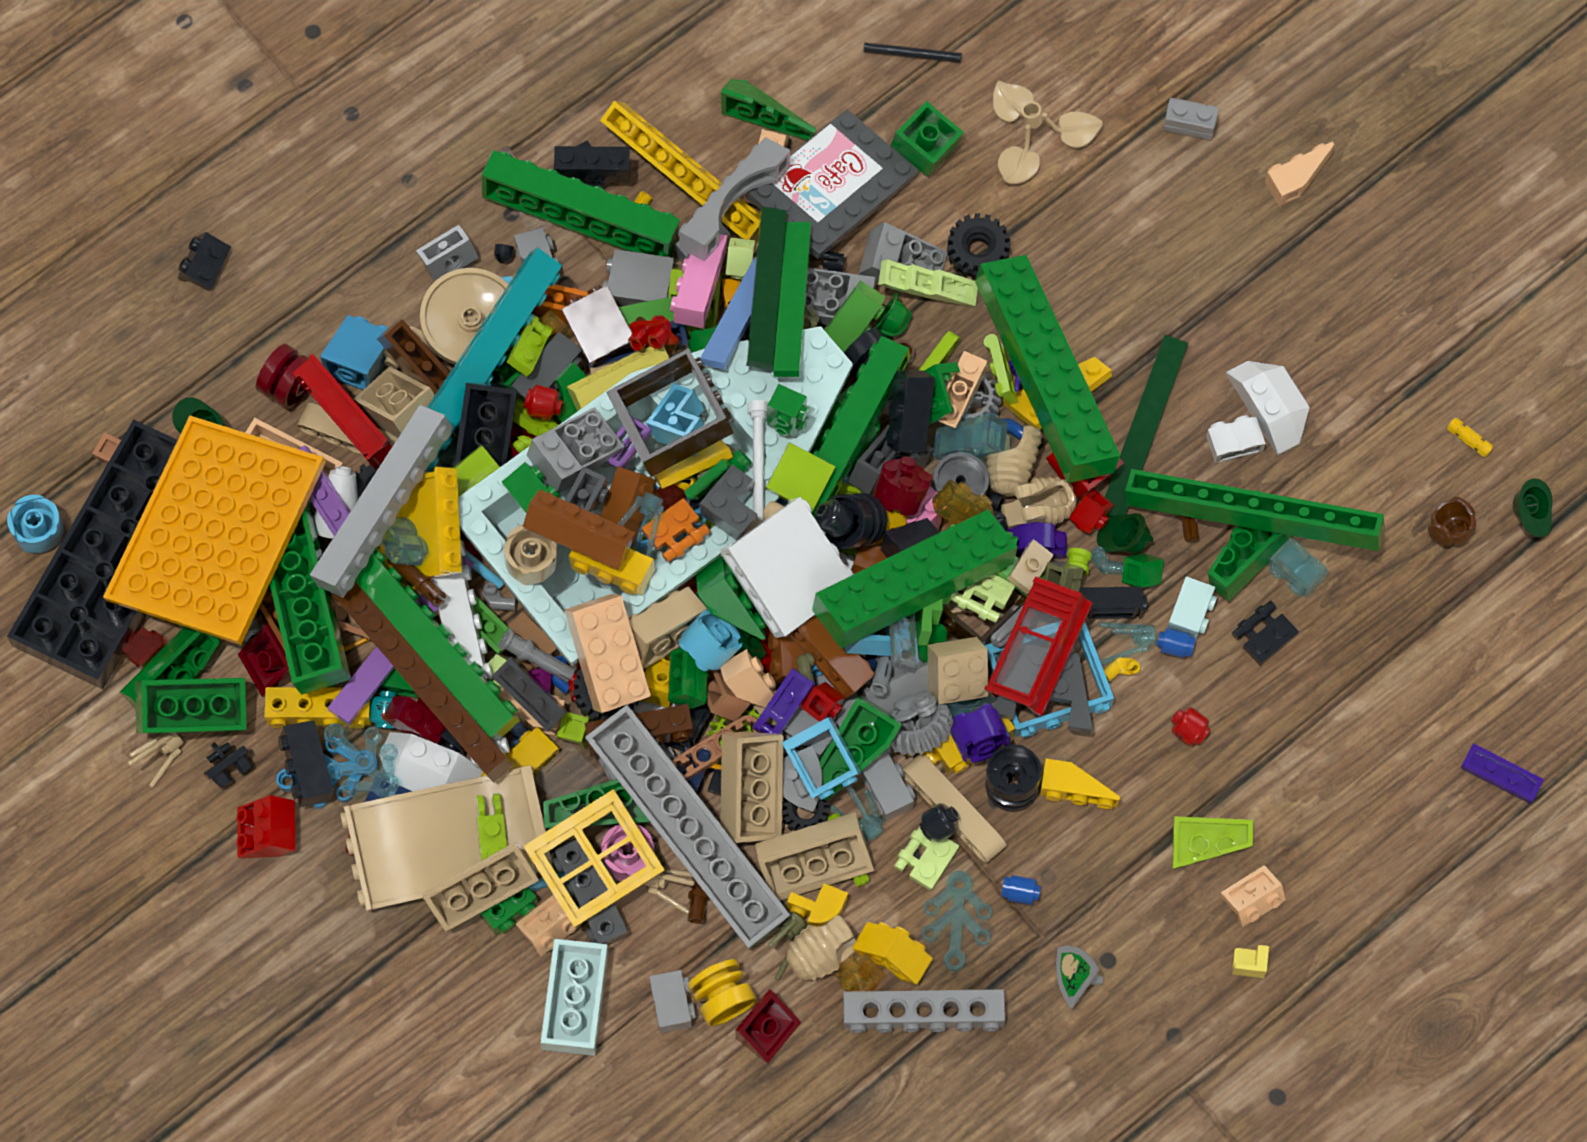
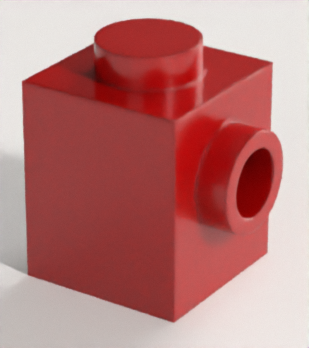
(1091, 512)
(823, 702)

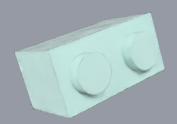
(1192, 606)

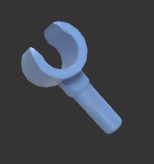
(518, 730)

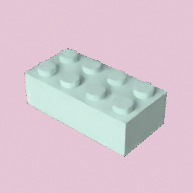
(574, 997)

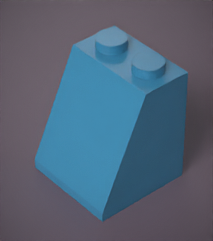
(355, 353)

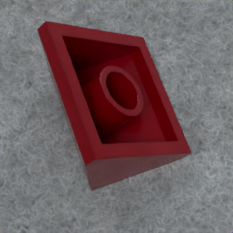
(265, 660)
(767, 1027)

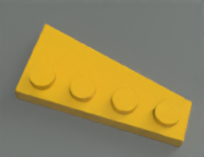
(1094, 373)

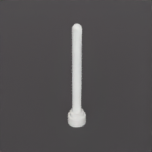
(758, 413)

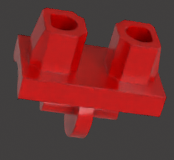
(651, 333)

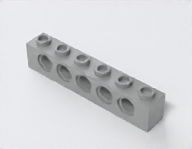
(935, 1000)

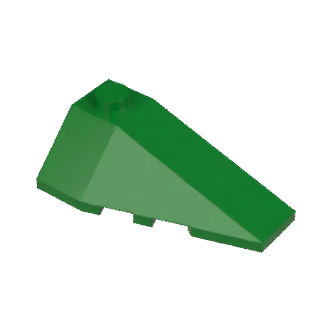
(751, 105)
(867, 733)

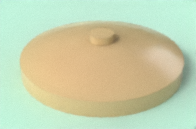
(457, 308)

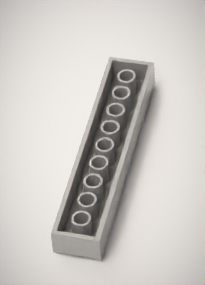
(687, 826)

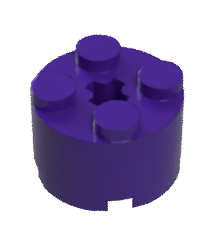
(979, 733)

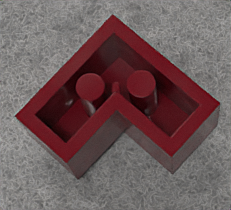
(414, 718)

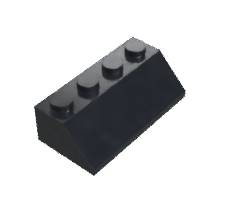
(486, 420)

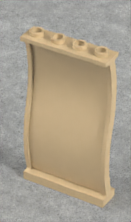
(432, 834)

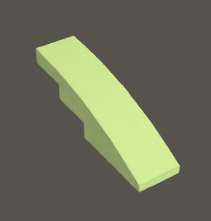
(928, 283)

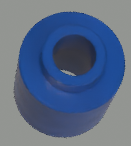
(1176, 643)
(1020, 889)

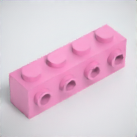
(698, 286)

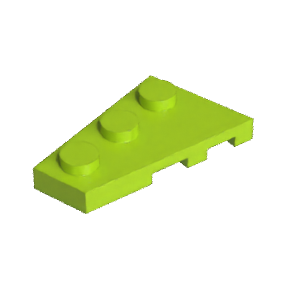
(1206, 838)

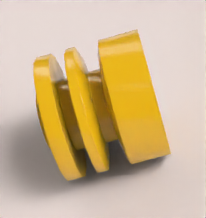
(723, 994)

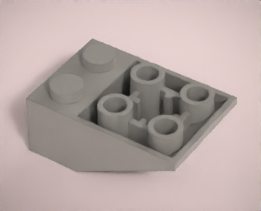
(901, 247)
(830, 289)
(572, 445)

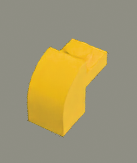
(827, 905)

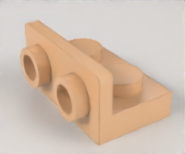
(1254, 895)
(545, 925)

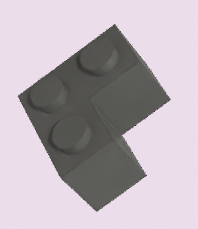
(725, 504)

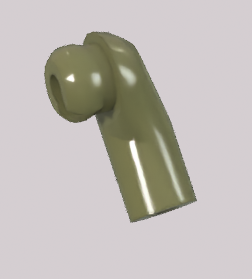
(803, 665)

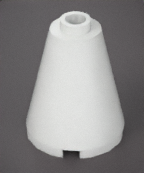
(346, 485)

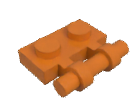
(673, 523)

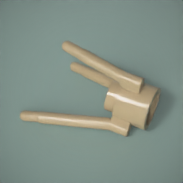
(166, 743)
(661, 880)

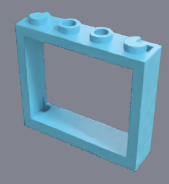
(1055, 719)

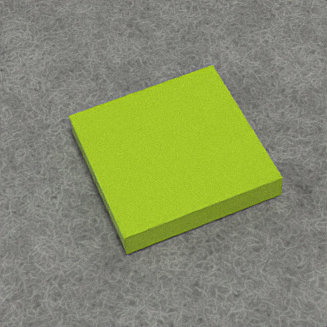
(800, 475)

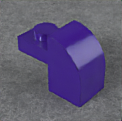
(1044, 534)

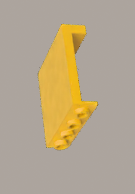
(435, 514)

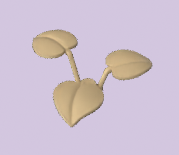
(1014, 101)

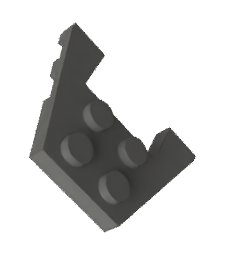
(1069, 690)

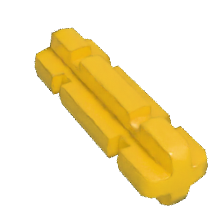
(1470, 437)

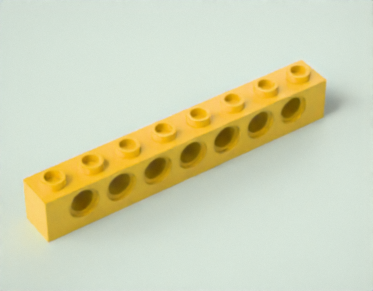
(678, 166)

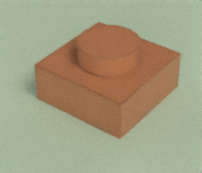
(105, 447)

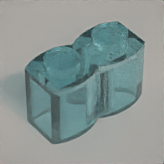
(404, 544)
(1298, 568)

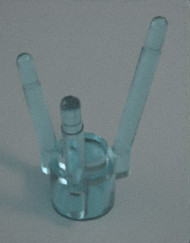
(652, 508)
(1141, 634)
(871, 825)

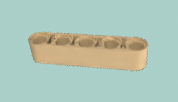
(318, 424)
(938, 789)

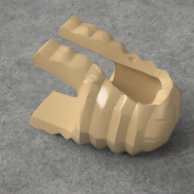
(1014, 465)
(1041, 501)
(820, 949)

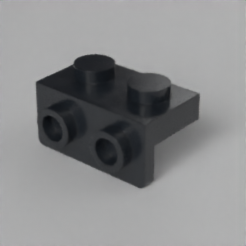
(204, 260)

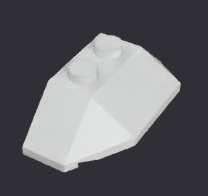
(1273, 401)
(427, 764)

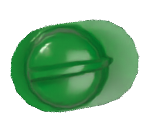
(894, 317)

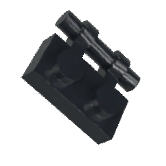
(1270, 639)

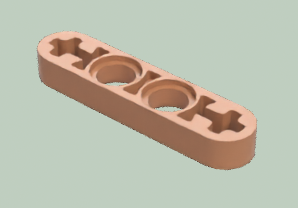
(712, 745)

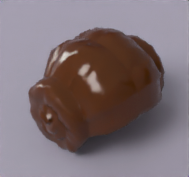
(1452, 522)

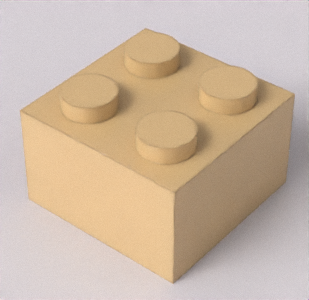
(958, 670)

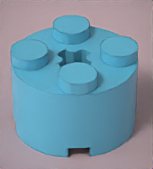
(34, 537)
(710, 641)

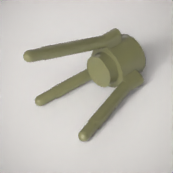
(789, 929)

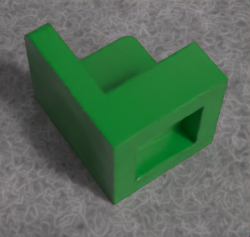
(1142, 570)

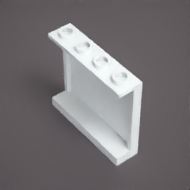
(785, 566)

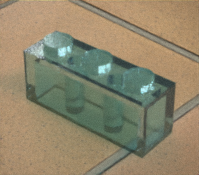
(975, 436)

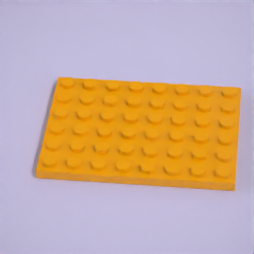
(215, 529)

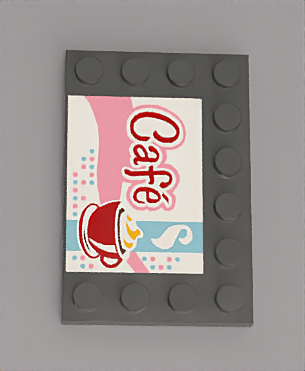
(836, 181)

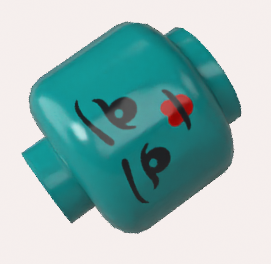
(378, 708)

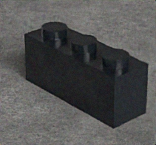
(593, 163)
(910, 411)
(529, 693)
(305, 763)

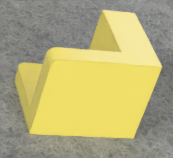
(1251, 962)

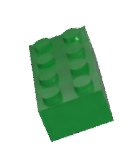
(190, 705)

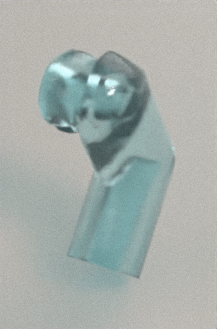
(1103, 563)

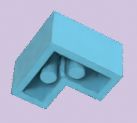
(676, 415)

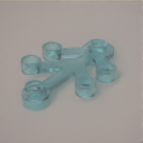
(363, 765)
(957, 916)

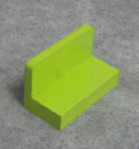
(474, 469)

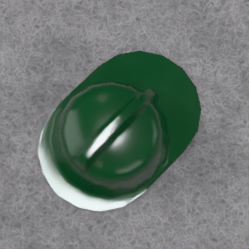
(194, 407)
(1534, 507)
(1125, 534)

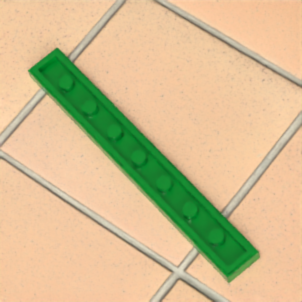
(792, 299)

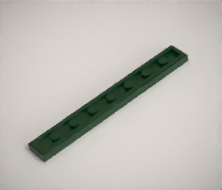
(766, 288)
(1146, 420)

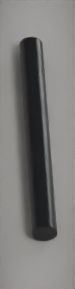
(912, 52)

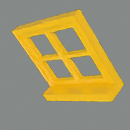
(574, 826)

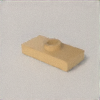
(1029, 565)

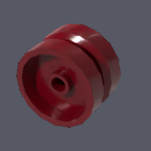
(277, 376)

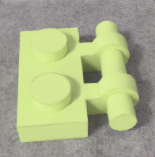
(991, 589)
(931, 864)

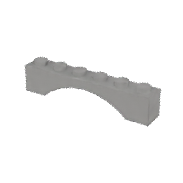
(763, 166)

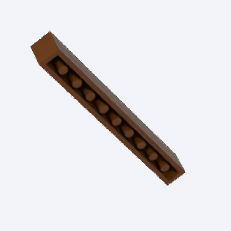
(425, 682)

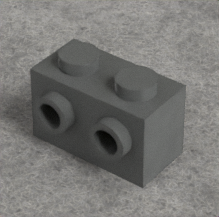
(588, 490)

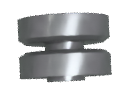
(961, 468)

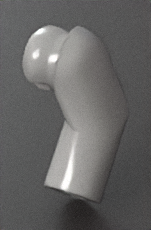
(496, 600)

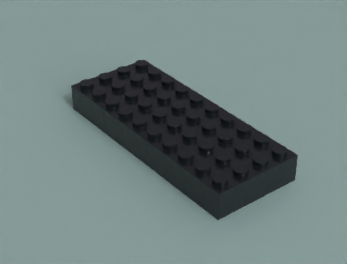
(66, 613)

